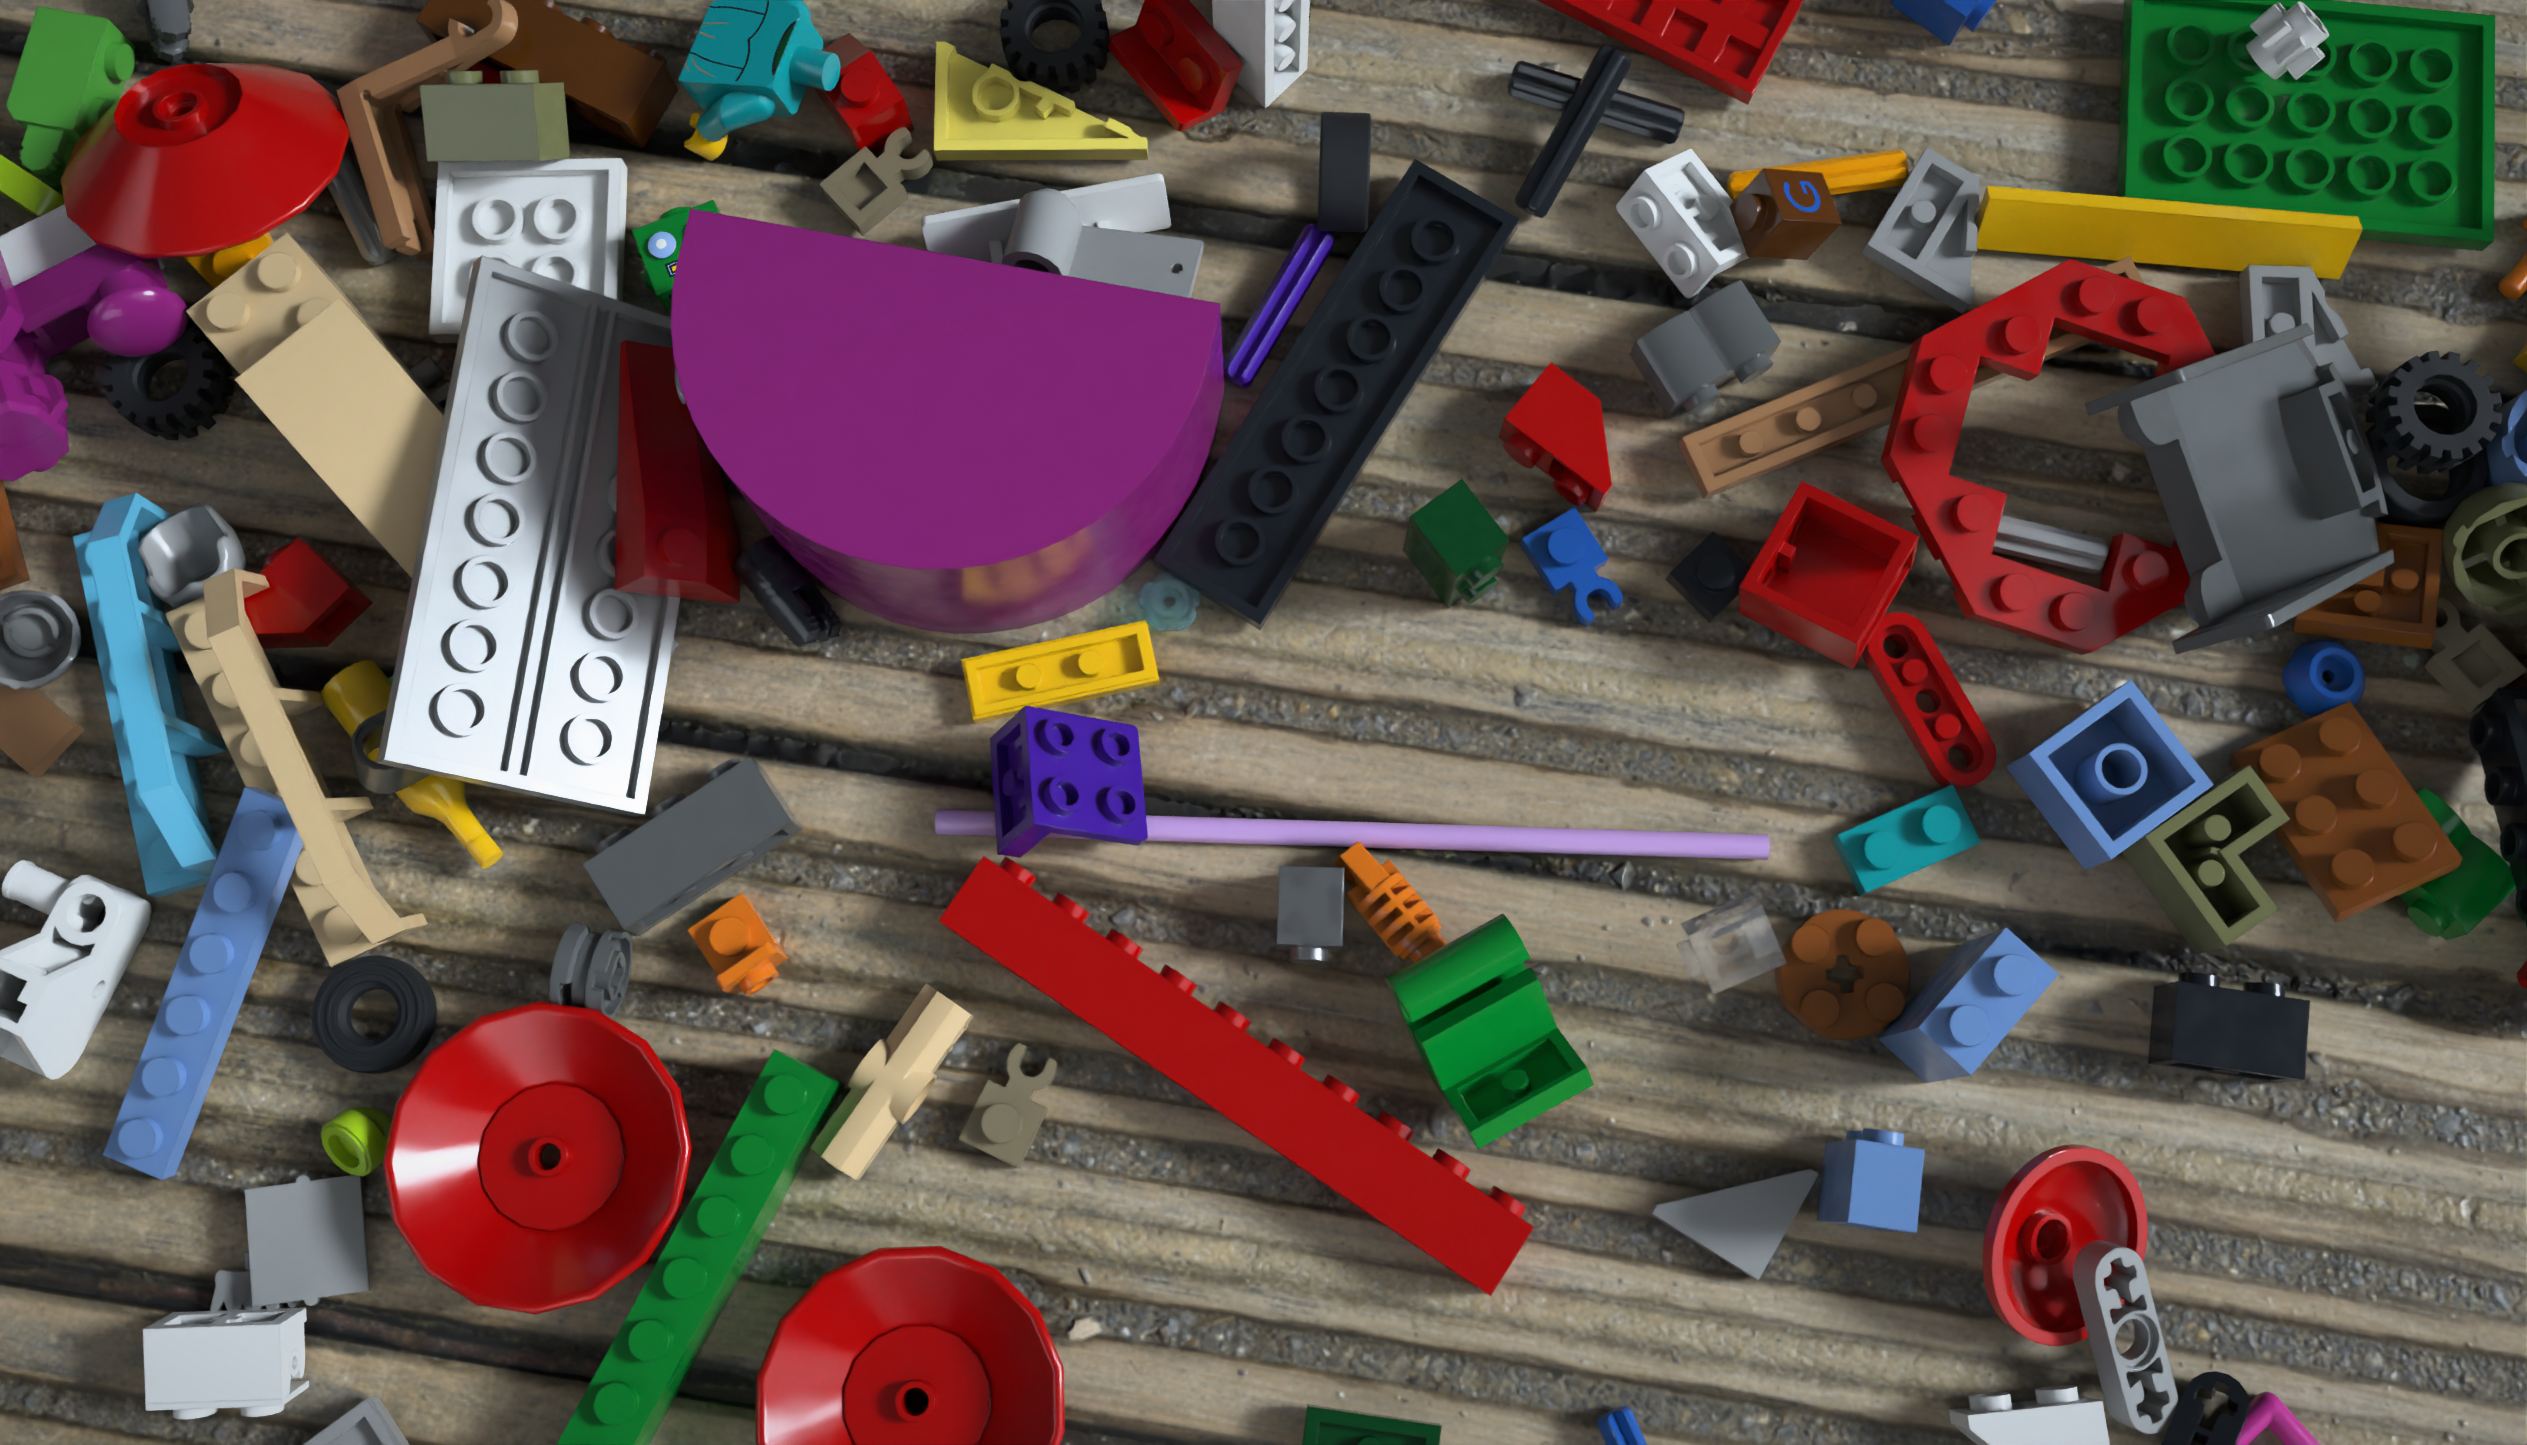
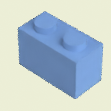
(1871, 1182)

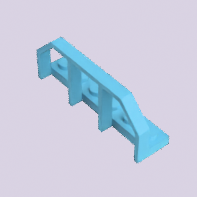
(146, 701)

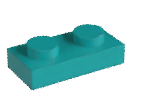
(1906, 840)

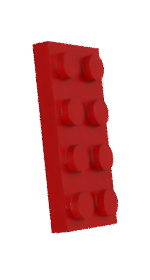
(1709, 40)

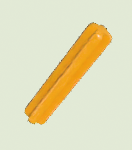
(1841, 173)

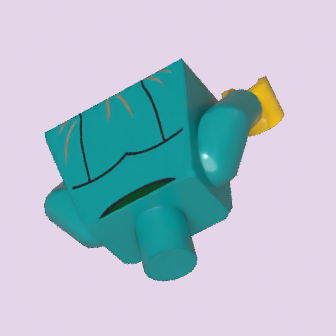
(752, 66)

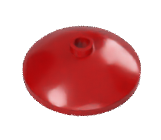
(2041, 1226)

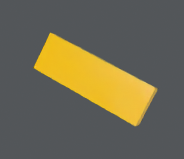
(1060, 671)

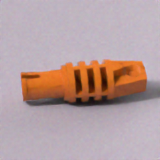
(1390, 904)

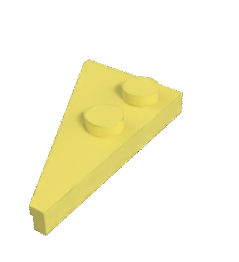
(997, 117)

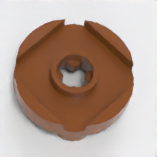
(1865, 944)

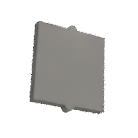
(307, 1240)

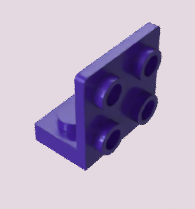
(1066, 779)

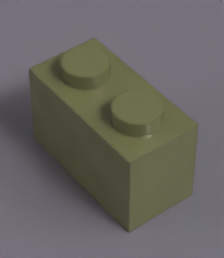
(494, 120)

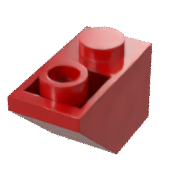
(1562, 434)
(306, 599)

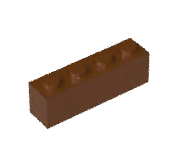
(603, 78)

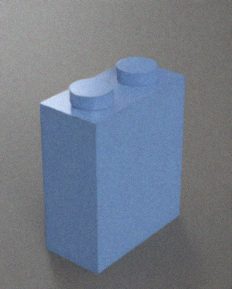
(1968, 1006)

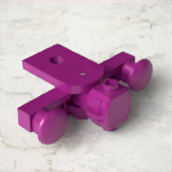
(94, 295)

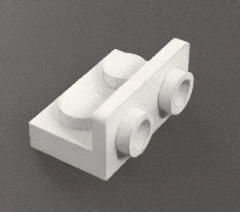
(1684, 221)

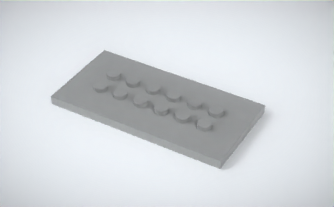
(512, 636)

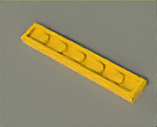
(2163, 231)

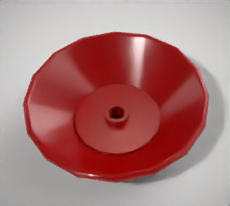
(204, 159)
(472, 1172)
(902, 1324)

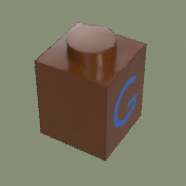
(1785, 214)

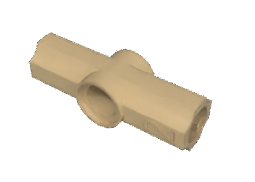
(891, 1082)

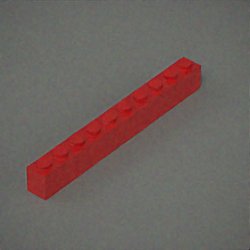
(1238, 1075)

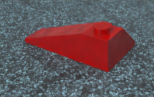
(671, 498)

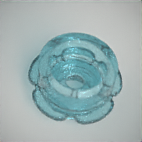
(1168, 618)

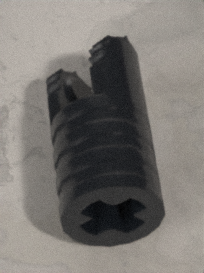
(787, 593)

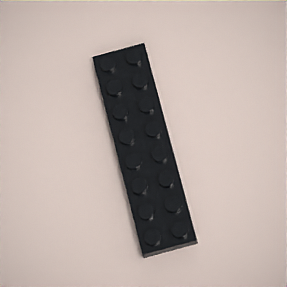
(1336, 394)

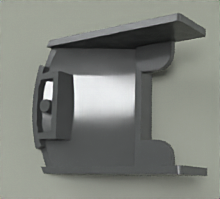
(2258, 482)

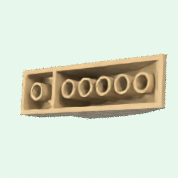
(330, 388)

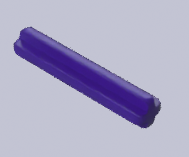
(1277, 306)

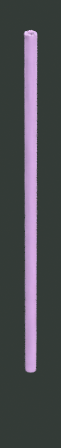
(1412, 836)

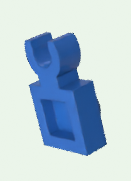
(1568, 557)

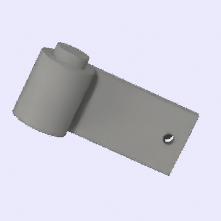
(1051, 239)

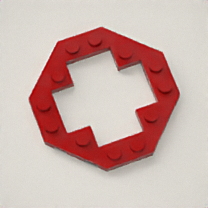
(1963, 517)

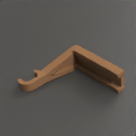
(380, 136)

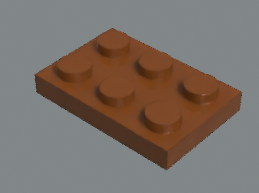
(2350, 810)

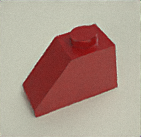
(864, 98)

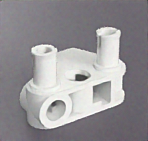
(67, 973)

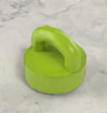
(357, 1139)

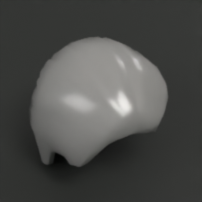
(188, 551)
(36, 639)

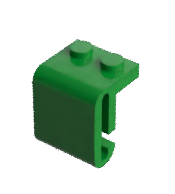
(1487, 1031)

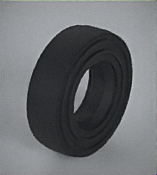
(335, 1003)

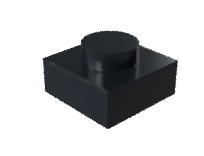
(1709, 576)

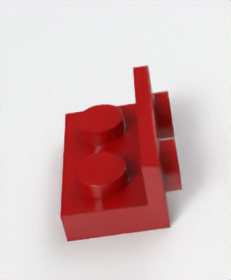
(1178, 61)

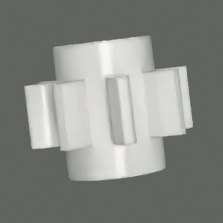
(2287, 40)

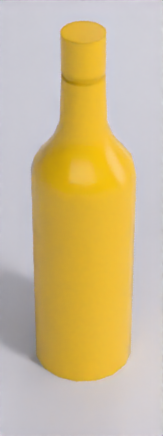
(364, 692)

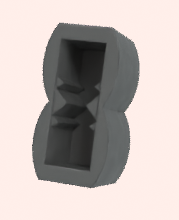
(1706, 348)

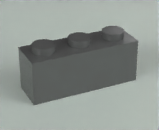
(691, 845)

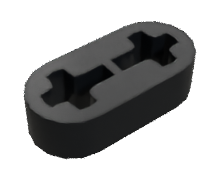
(2189, 1416)

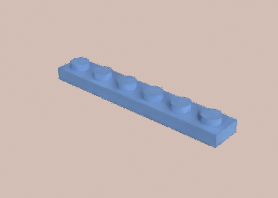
(207, 986)

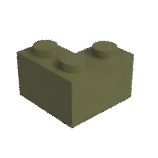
(2195, 863)

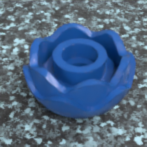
(2305, 682)

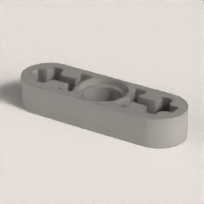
(2147, 1355)

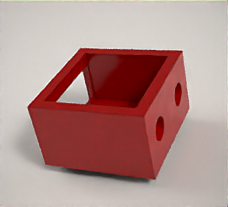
(1827, 574)

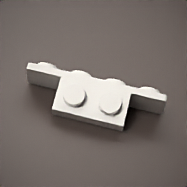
(983, 231)

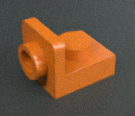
(739, 947)

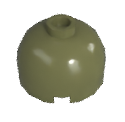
(2488, 547)

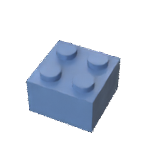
(2109, 776)

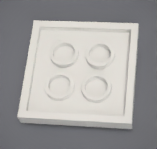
(534, 215)

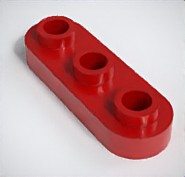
(1953, 718)

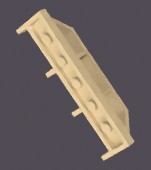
(273, 755)

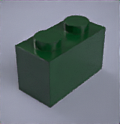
(1456, 545)

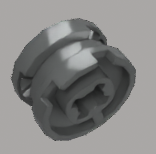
(591, 969)

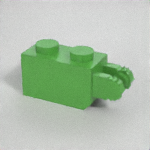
(65, 84)

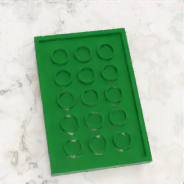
(2376, 130)

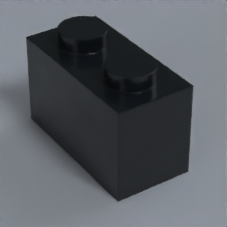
(2229, 1030)

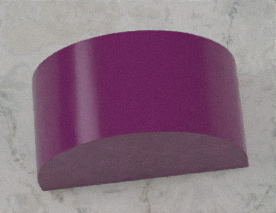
(943, 423)

